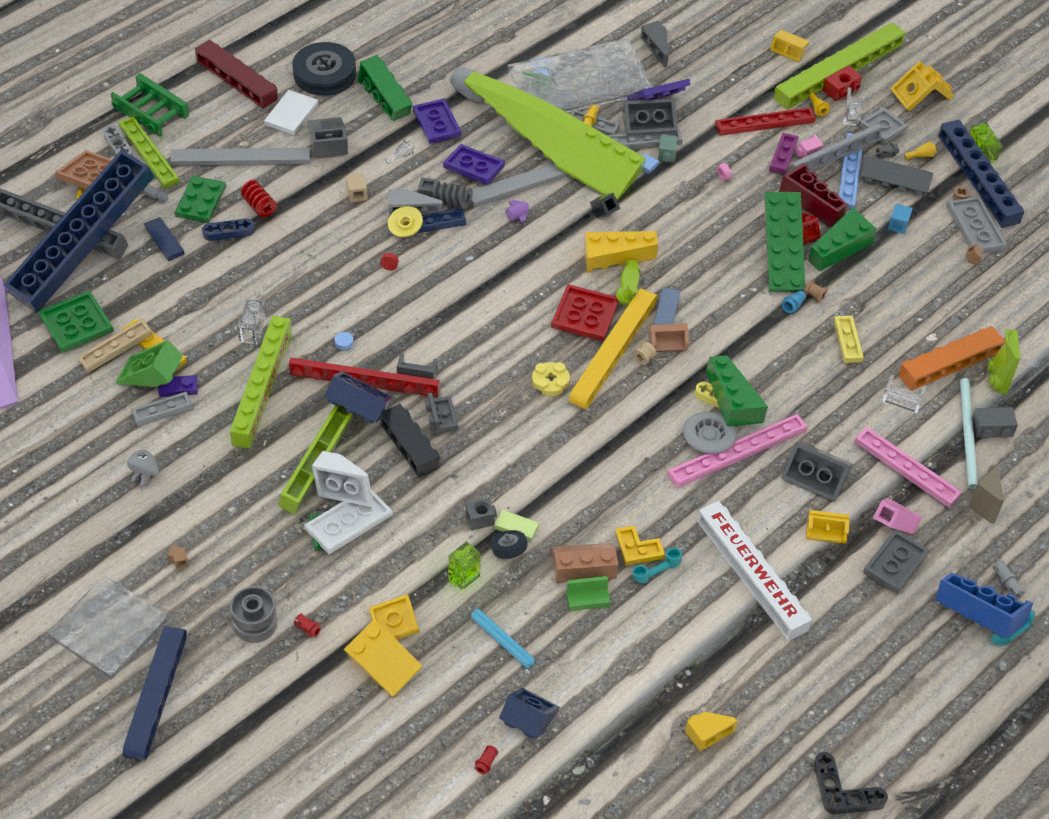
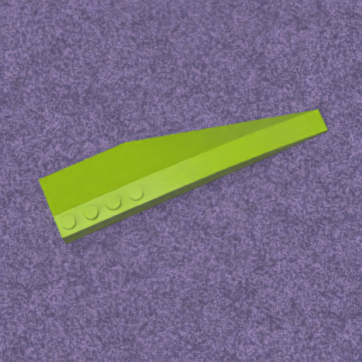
(562, 137)

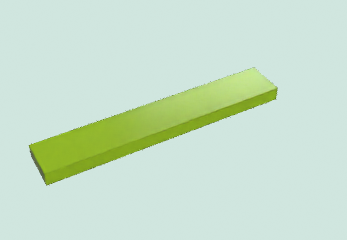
(149, 152)

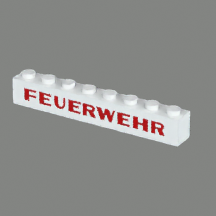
(754, 571)

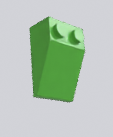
(151, 366)

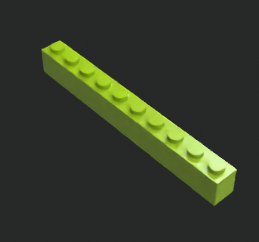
(855, 55)

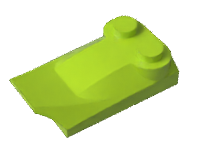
(1004, 365)

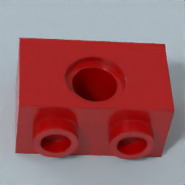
(838, 83)

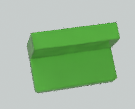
(587, 593)

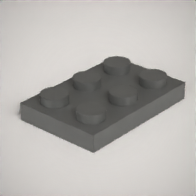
(896, 561)

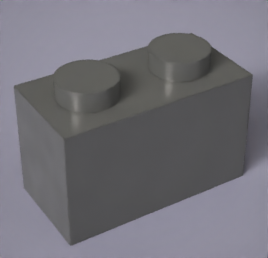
(994, 422)

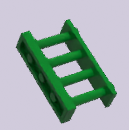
(153, 92)

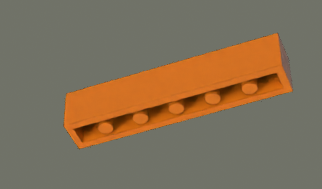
(951, 358)

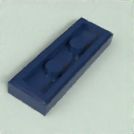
(442, 220)
(164, 238)

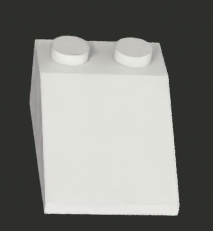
(341, 480)

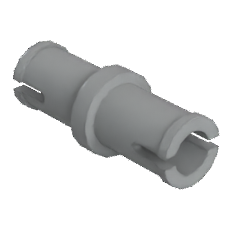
(1008, 579)

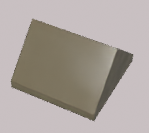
(988, 496)

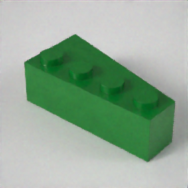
(384, 87)

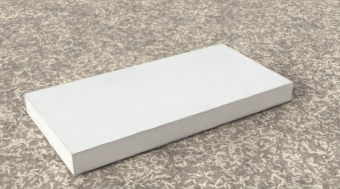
(346, 523)

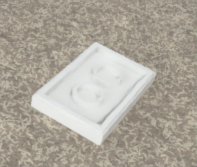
(291, 112)

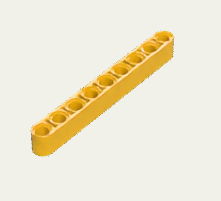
(612, 349)

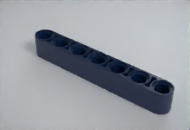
(154, 693)

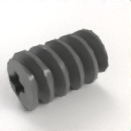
(453, 195)

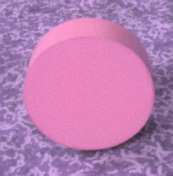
(724, 171)

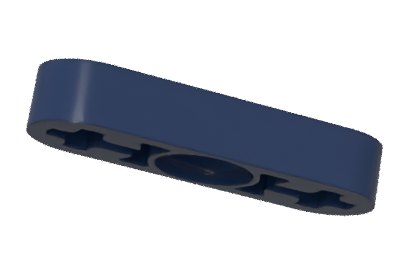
(240, 232)

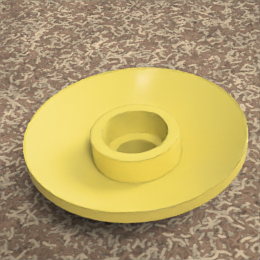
(404, 216)

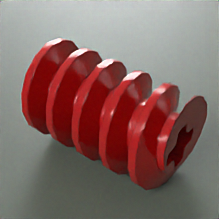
(258, 198)

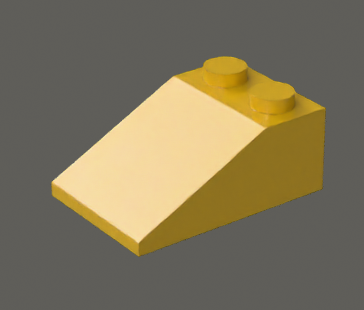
(383, 658)

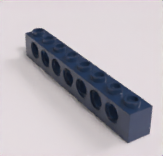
(981, 173)

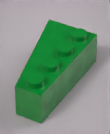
(842, 240)
(734, 393)

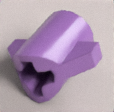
(517, 210)

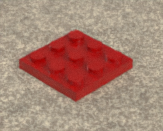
(585, 312)

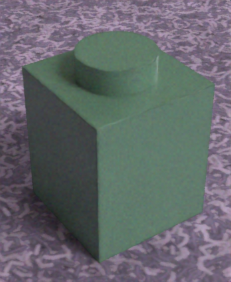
(667, 148)

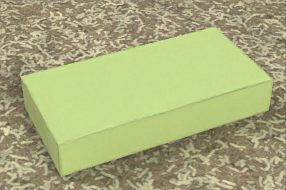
(510, 521)

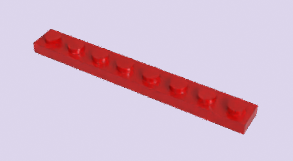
(374, 378)

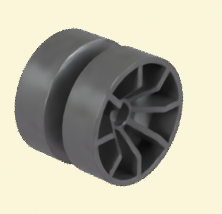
(253, 614)

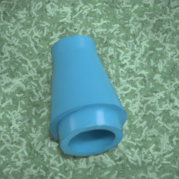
(793, 302)

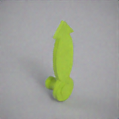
(629, 282)

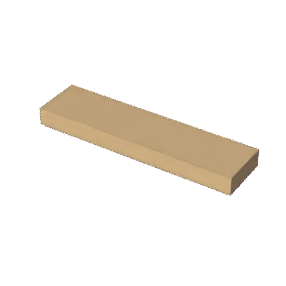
(115, 345)

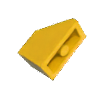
(709, 728)

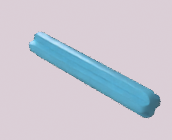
(503, 638)

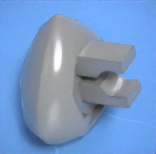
(143, 465)

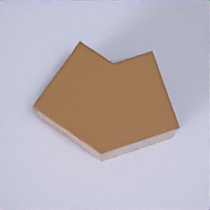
(974, 254)
(178, 556)

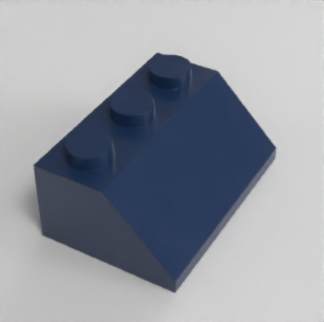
(357, 397)

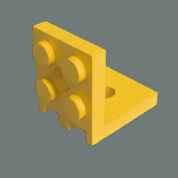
(925, 81)

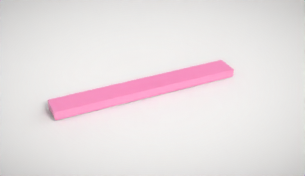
(740, 450)

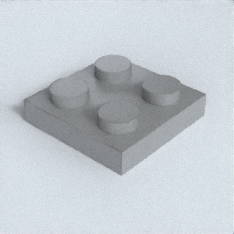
(890, 124)

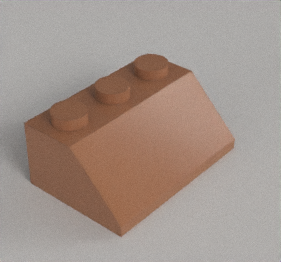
(584, 561)

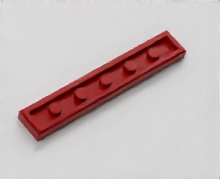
(765, 121)

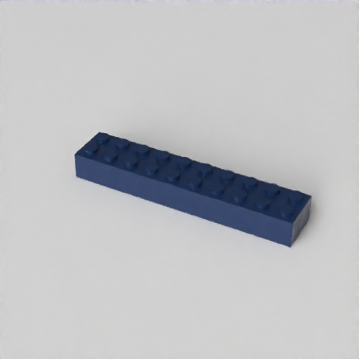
(79, 231)

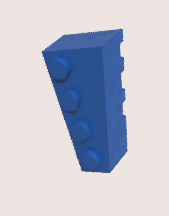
(983, 605)

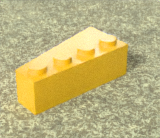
(614, 248)

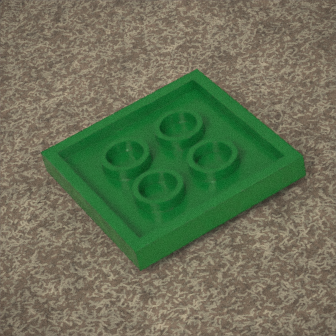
(75, 321)

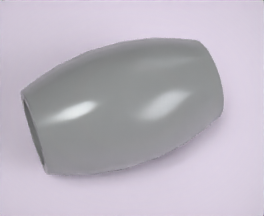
(457, 81)

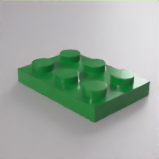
(200, 199)

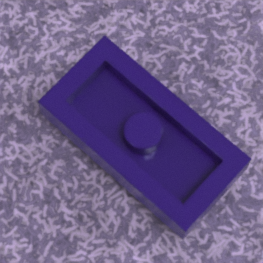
(179, 385)

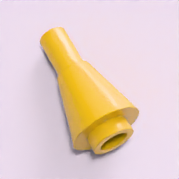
(820, 107)
(924, 151)

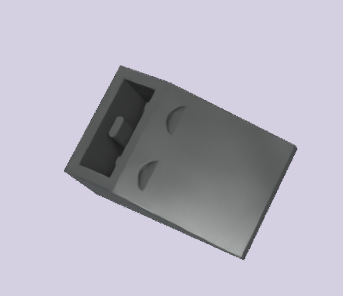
(328, 137)

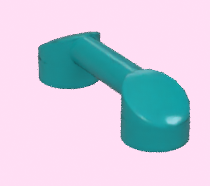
(673, 559)
(1002, 641)

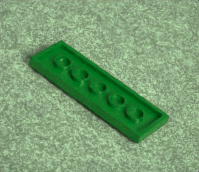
(784, 242)

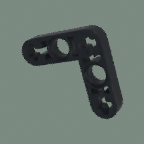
(841, 796)

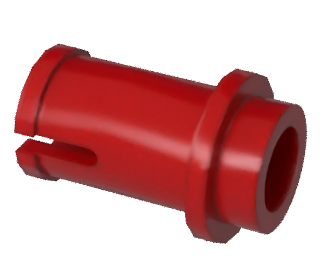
(310, 627)
(484, 763)

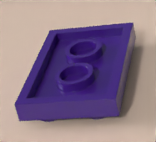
(437, 121)
(474, 164)

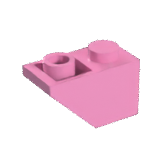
(897, 516)

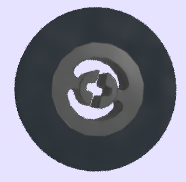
(324, 68)

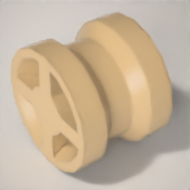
(644, 353)

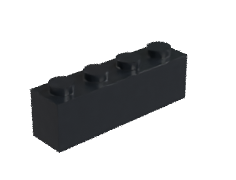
(410, 440)

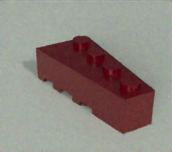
(814, 195)

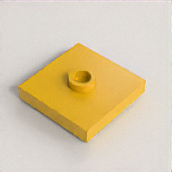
(396, 617)

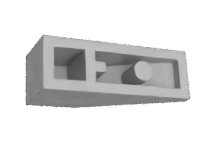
(404, 197)

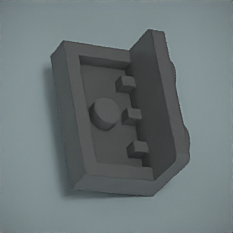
(442, 414)

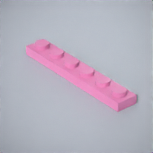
(908, 467)

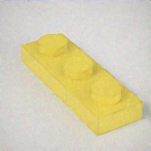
(848, 339)

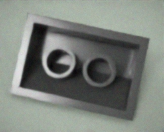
(649, 116)
(817, 470)

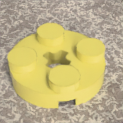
(550, 369)

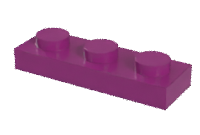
(783, 153)

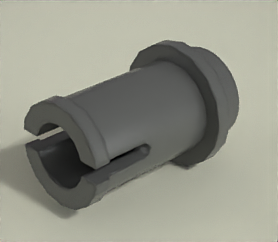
(892, 149)

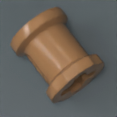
(815, 291)

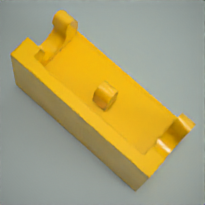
(789, 45)
(827, 526)

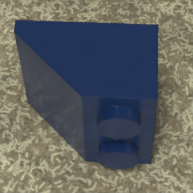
(528, 712)

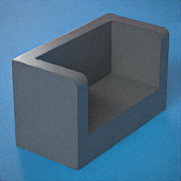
(417, 370)

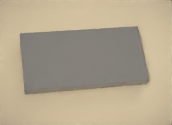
(976, 224)

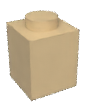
(356, 187)

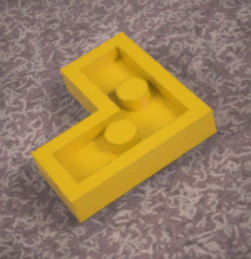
(635, 551)

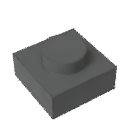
(426, 186)

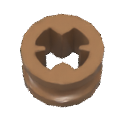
(960, 193)

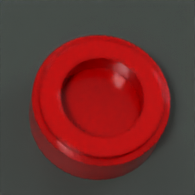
(389, 261)

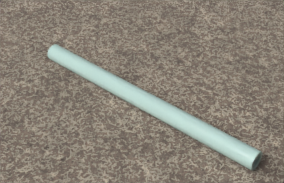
(968, 433)

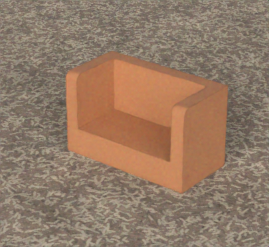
(669, 337)

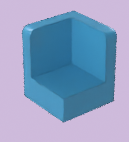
(900, 218)

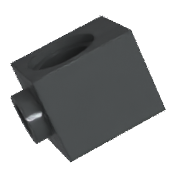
(480, 514)

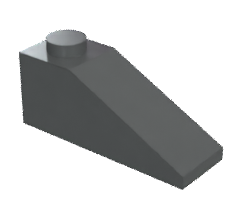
(655, 38)

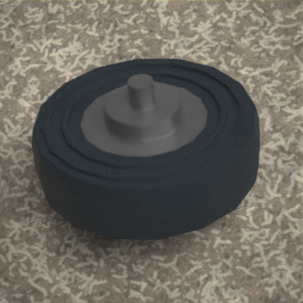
(509, 544)

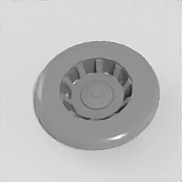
(709, 436)

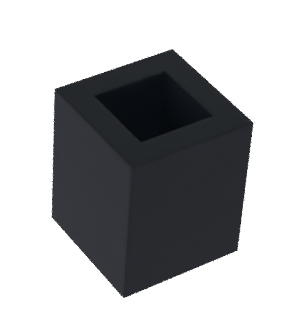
(605, 205)

